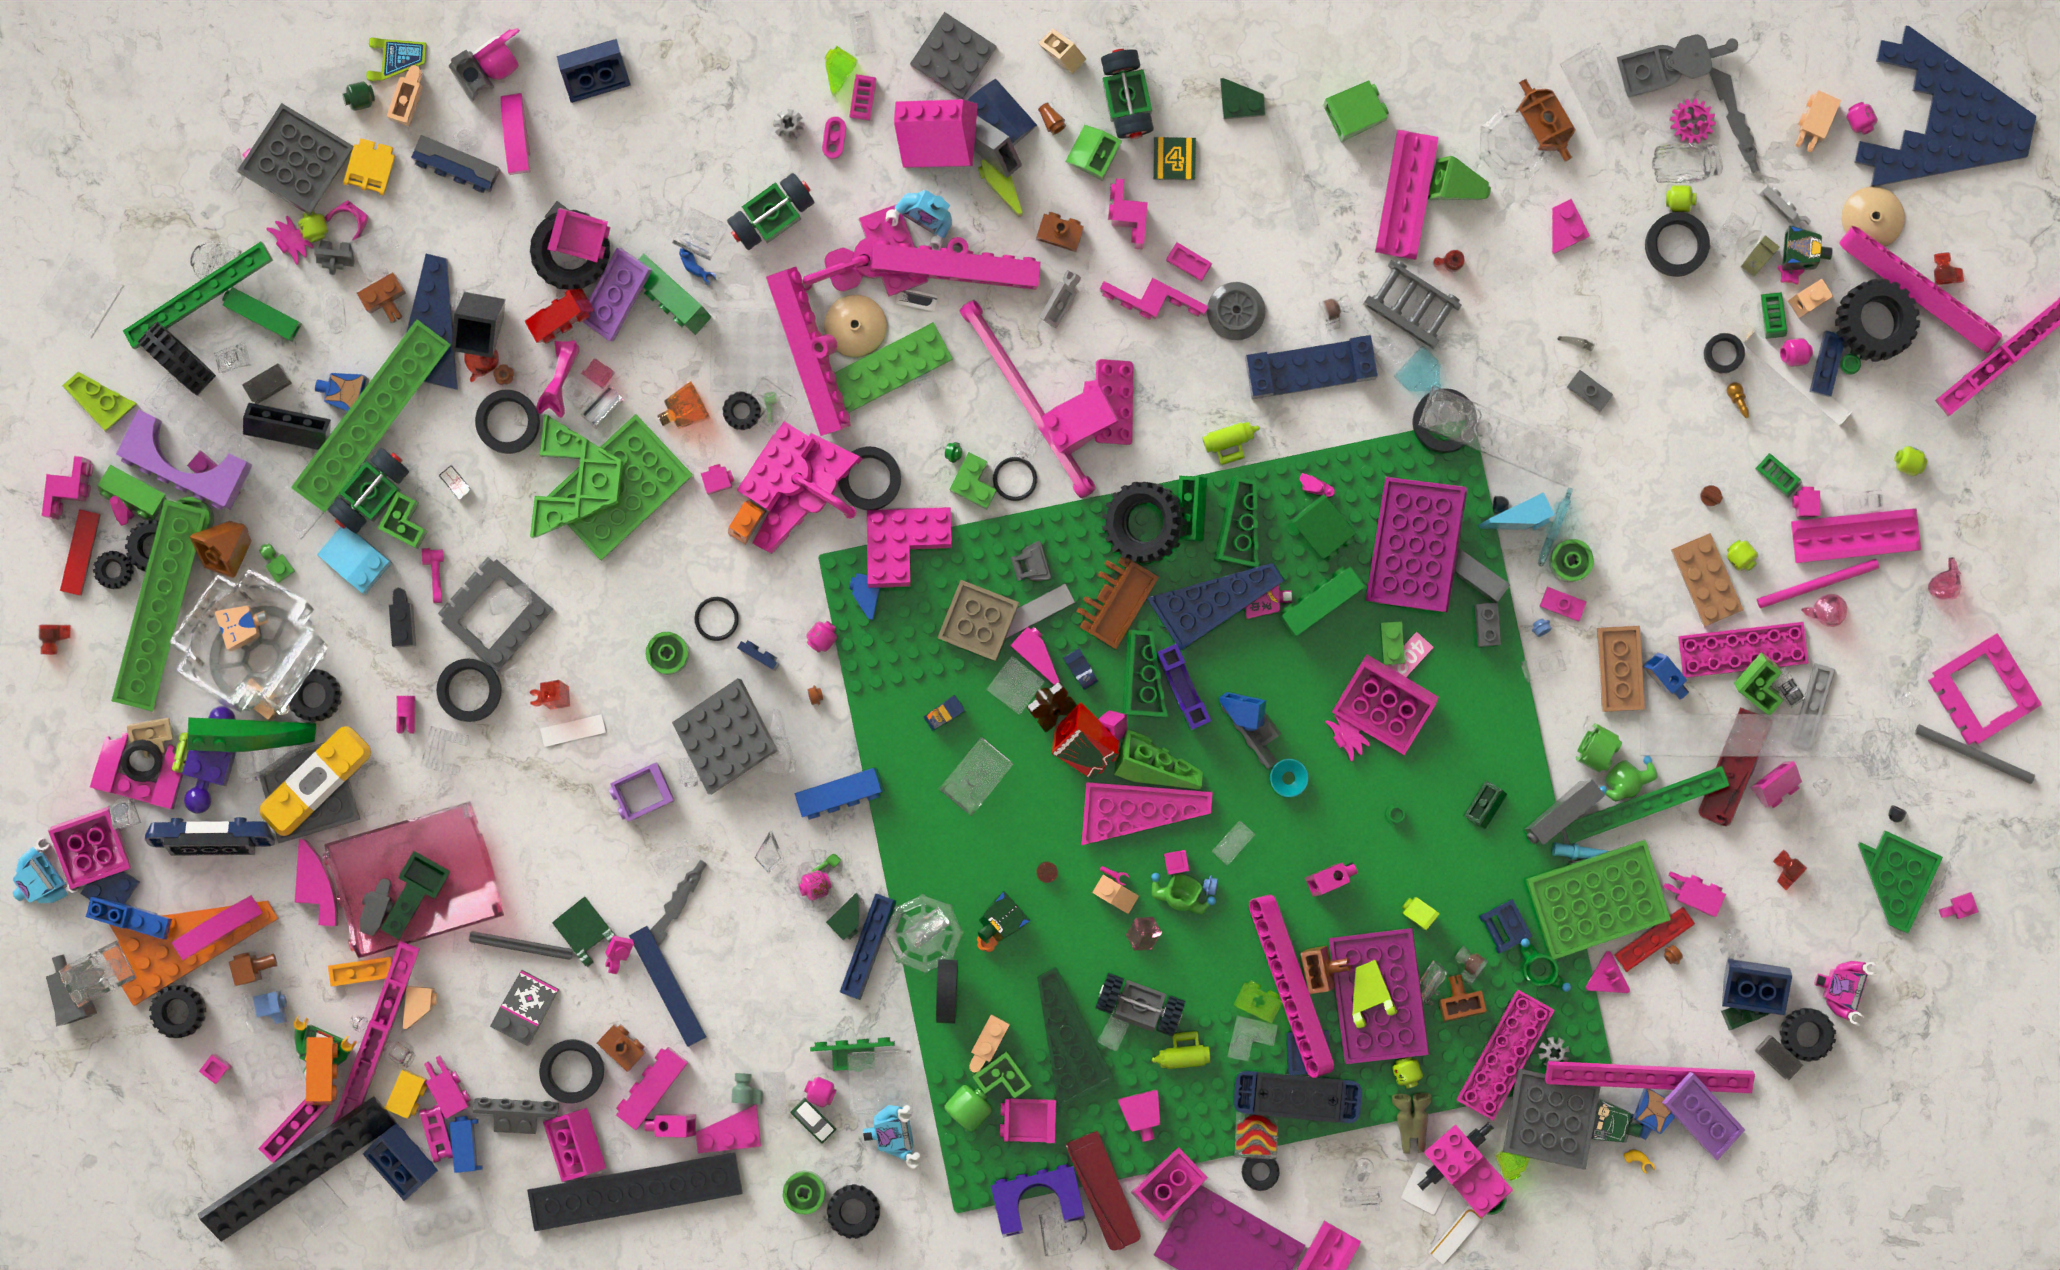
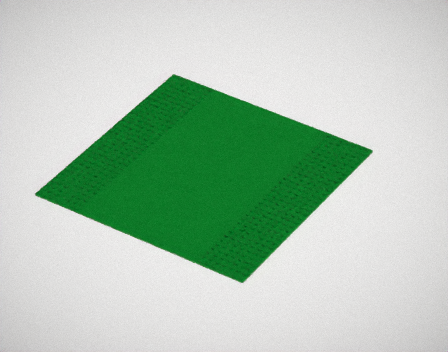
(1035, 814)

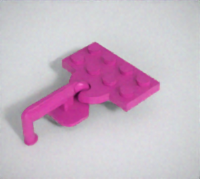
(848, 267)
(783, 465)

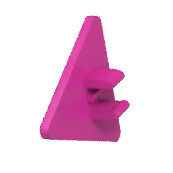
(1607, 977)

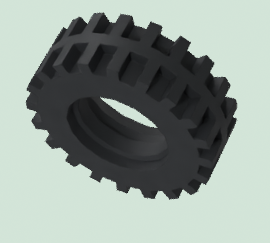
(555, 274)
(176, 358)
(1118, 519)

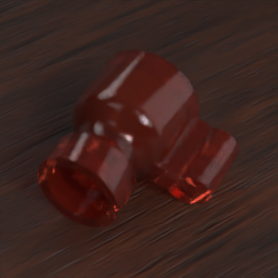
(1452, 261)
(1944, 272)
(50, 634)
(1791, 869)

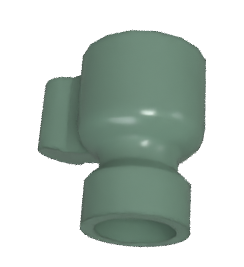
(743, 1092)

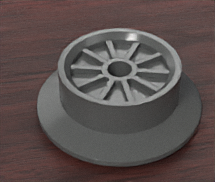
(1233, 325)

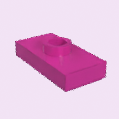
(1189, 261)
(1563, 604)

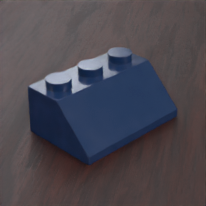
(593, 70)
(1002, 111)
(1756, 987)
(400, 1161)

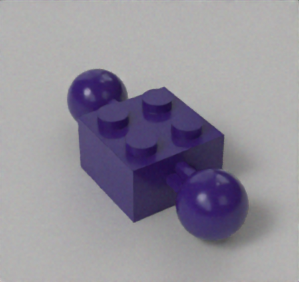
(207, 768)

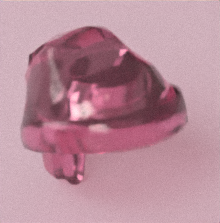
(1947, 583)
(1828, 610)

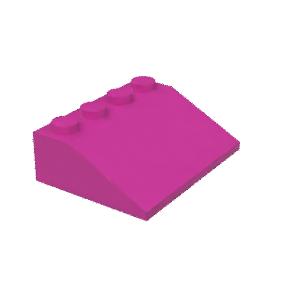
(936, 132)
(1385, 704)

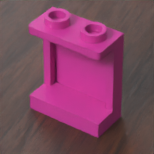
(579, 235)
(1028, 1120)

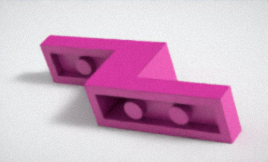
(1153, 299)

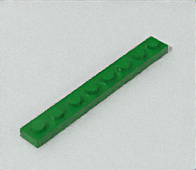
(201, 292)
(1646, 804)

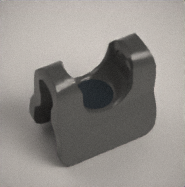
(469, 74)

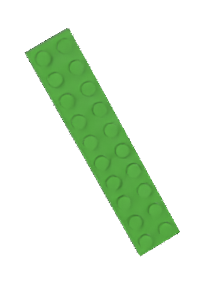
(370, 416)
(158, 605)

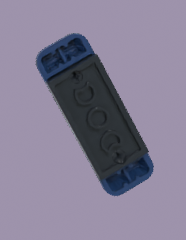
(209, 838)
(1297, 1097)

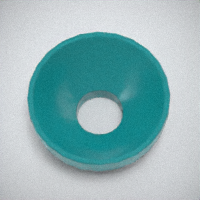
(1299, 772)

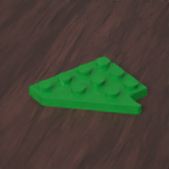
(1900, 877)

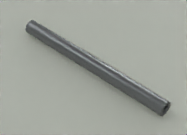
(1975, 754)

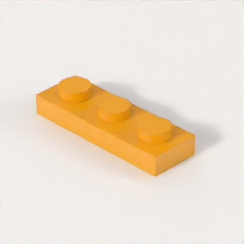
(359, 971)

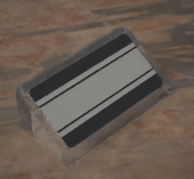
(602, 406)

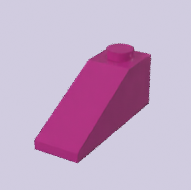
(1033, 650)

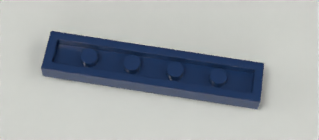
(868, 946)

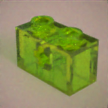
(1245, 1001)

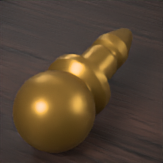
(1735, 392)

